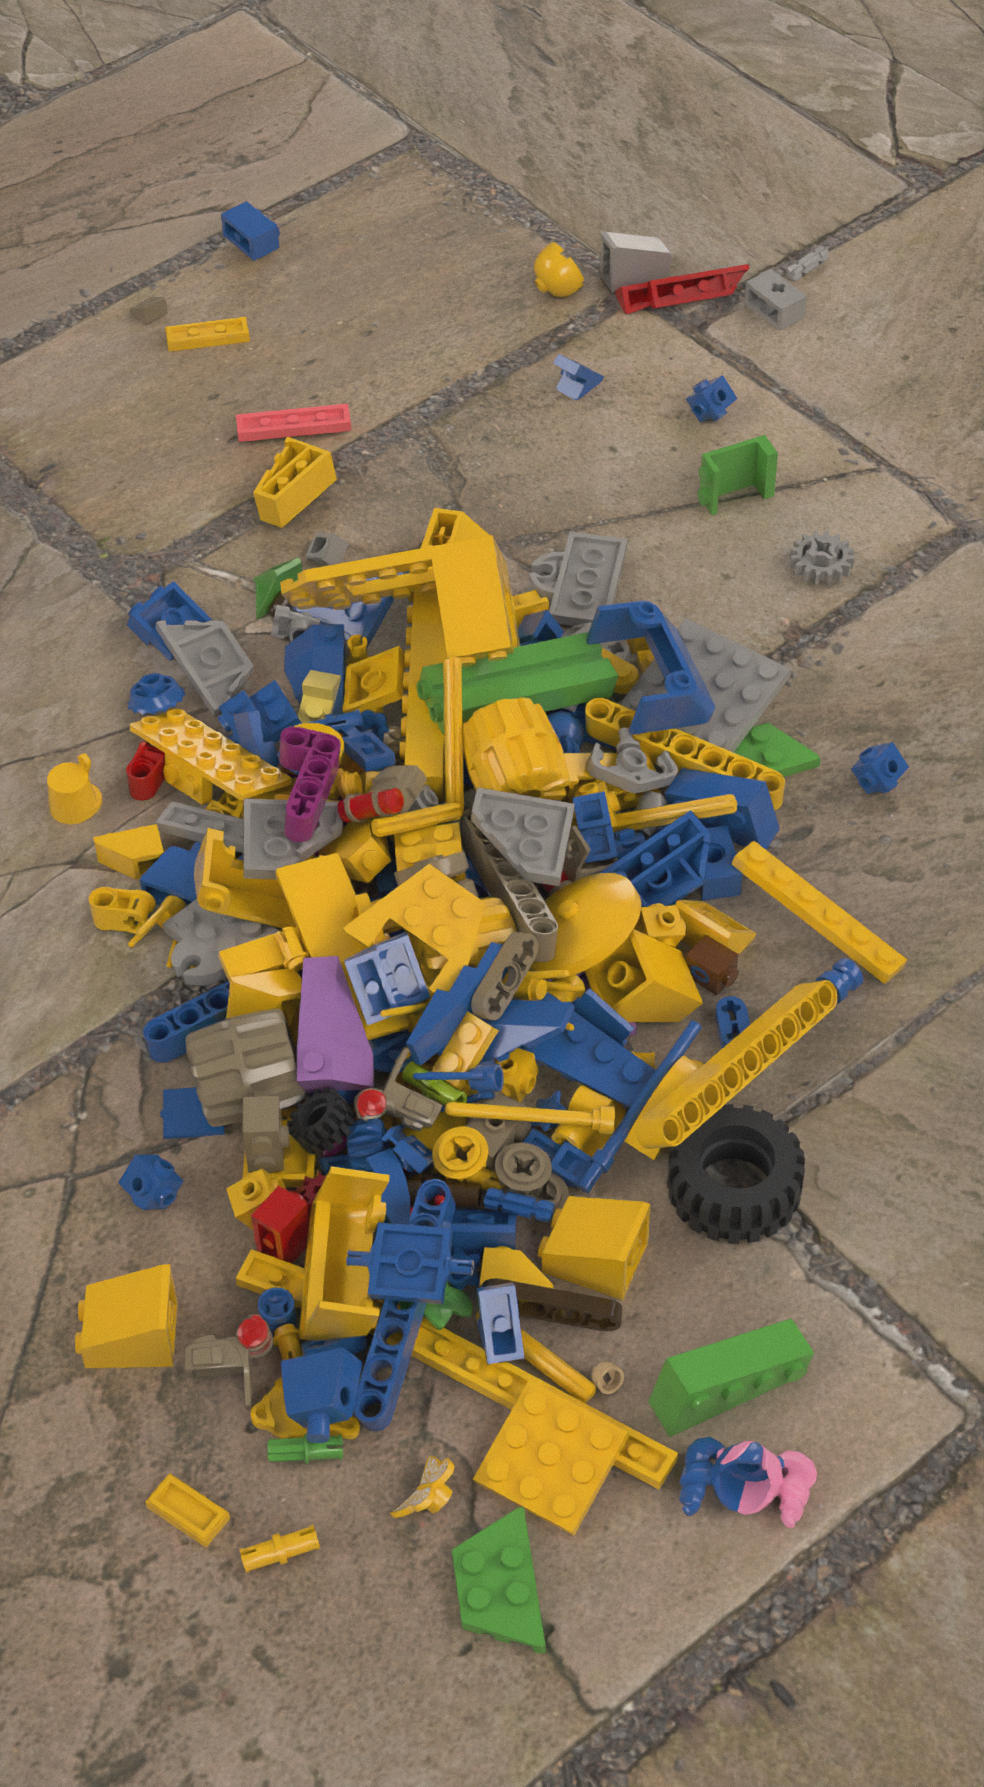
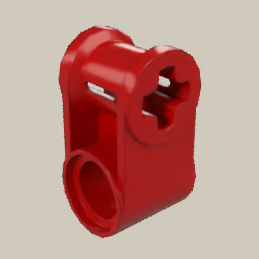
(145, 771)

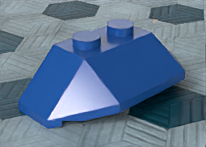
(668, 863)

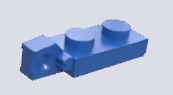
(367, 749)

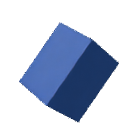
(482, 1229)

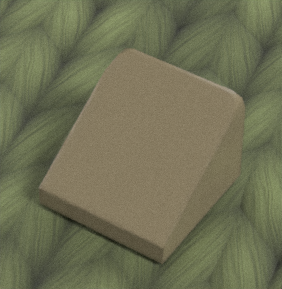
(150, 309)

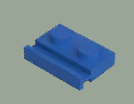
(411, 1151)

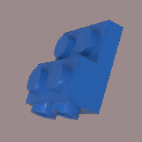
(167, 605)
(274, 710)

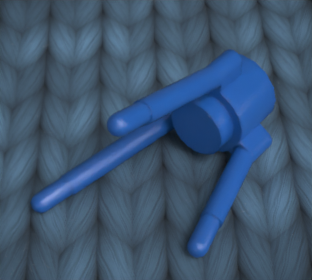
(485, 1078)

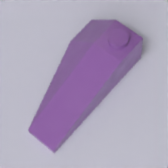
(330, 1031)

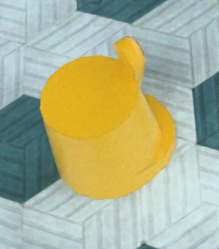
(71, 793)

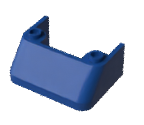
(687, 695)

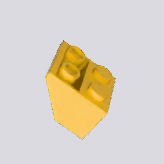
(449, 527)
(265, 992)

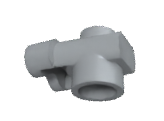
(291, 623)

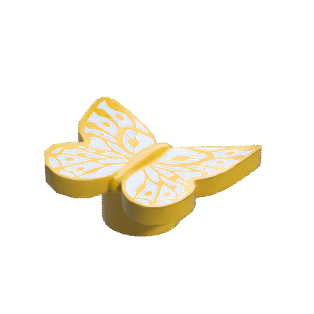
(432, 1491)

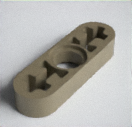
(494, 996)

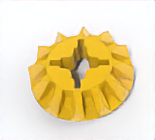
(466, 1139)

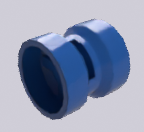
(844, 976)
(277, 1308)

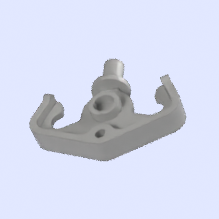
(631, 767)

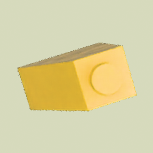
(360, 851)

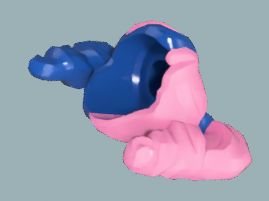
(746, 1478)

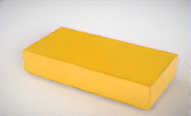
(187, 1510)

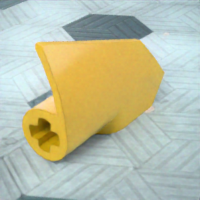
(582, 1136)

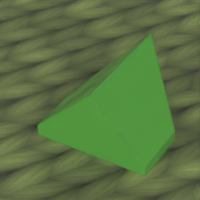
(269, 583)

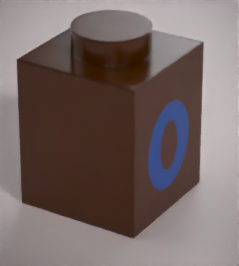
(712, 964)

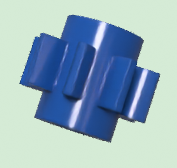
(627, 841)

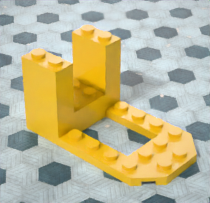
(465, 574)

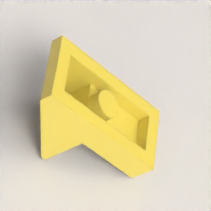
(318, 695)

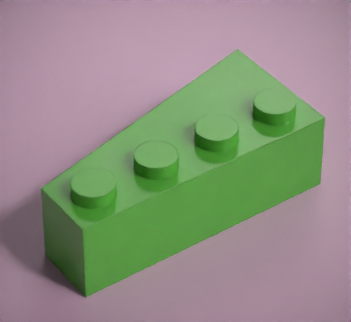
(728, 1374)

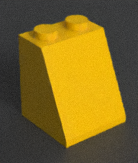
(645, 981)
(597, 1243)
(129, 1320)

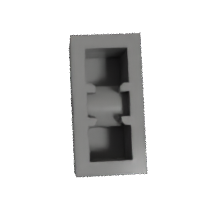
(775, 299)

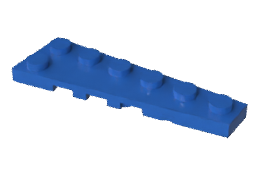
(593, 1060)

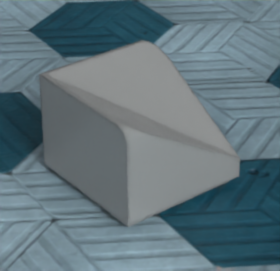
(326, 549)

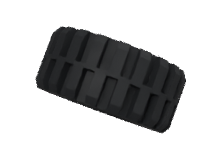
(735, 1211)

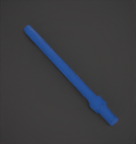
(603, 1158)

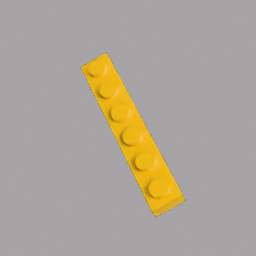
(819, 912)

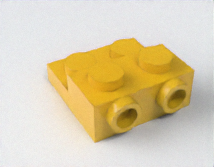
(374, 681)
(426, 843)

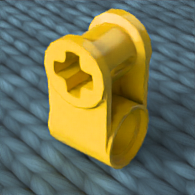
(118, 910)

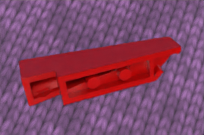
(680, 289)

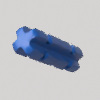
(518, 1204)

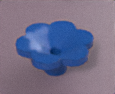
(373, 720)

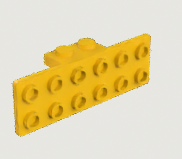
(201, 756)
(321, 907)

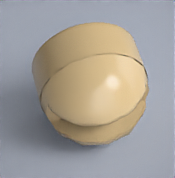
(612, 1371)

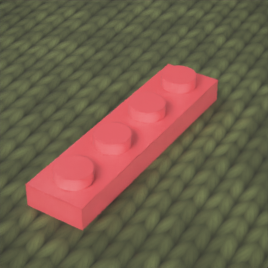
(293, 422)

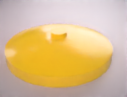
(592, 921)

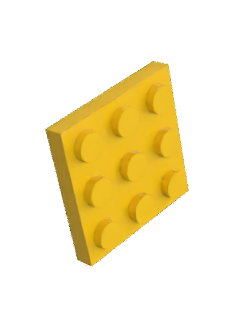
(551, 1457)

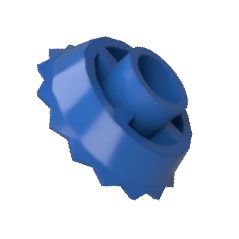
(154, 694)

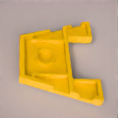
(433, 912)

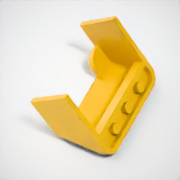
(339, 1221)

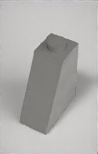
(632, 259)

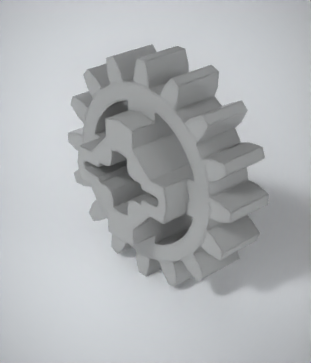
(822, 558)

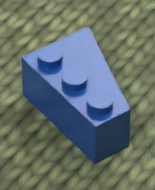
(755, 813)

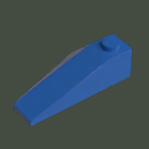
(317, 649)
(526, 1025)

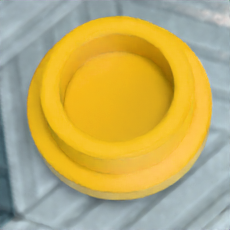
(349, 784)

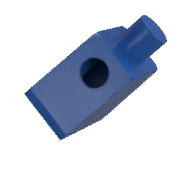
(172, 875)
(320, 1390)

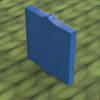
(602, 1016)
(184, 1115)

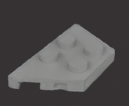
(208, 658)

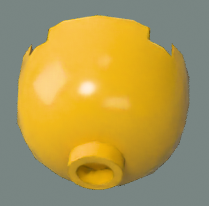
(556, 272)

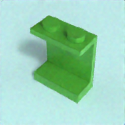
(736, 468)

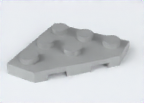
(526, 831)
(268, 847)

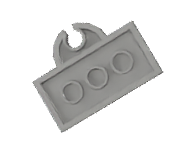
(580, 576)
(201, 938)

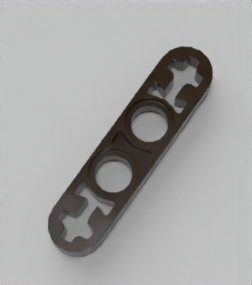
(564, 1306)

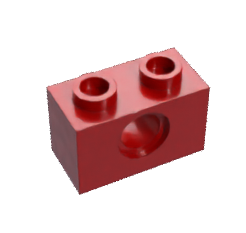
(281, 1225)

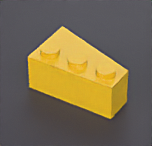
(293, 482)

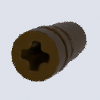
(465, 1193)

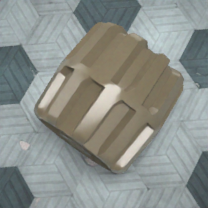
(243, 1059)

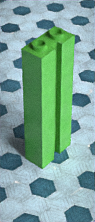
(546, 672)

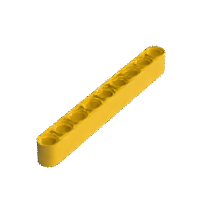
(735, 1065)

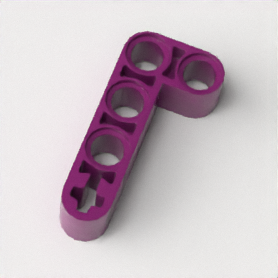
(317, 760)

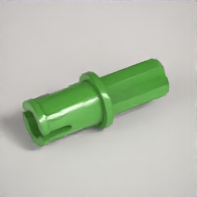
(302, 1450)

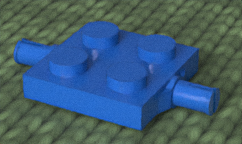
(410, 1263)

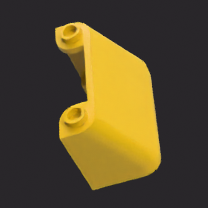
(225, 891)

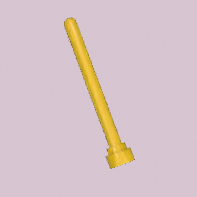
(599, 1119)

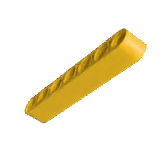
(606, 718)

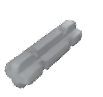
(807, 263)

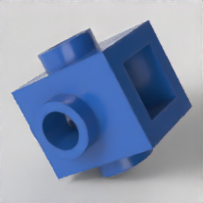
(711, 399)
(879, 768)
(151, 1182)

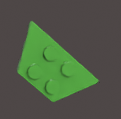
(777, 750)
(499, 1583)

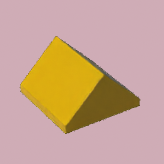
(705, 919)

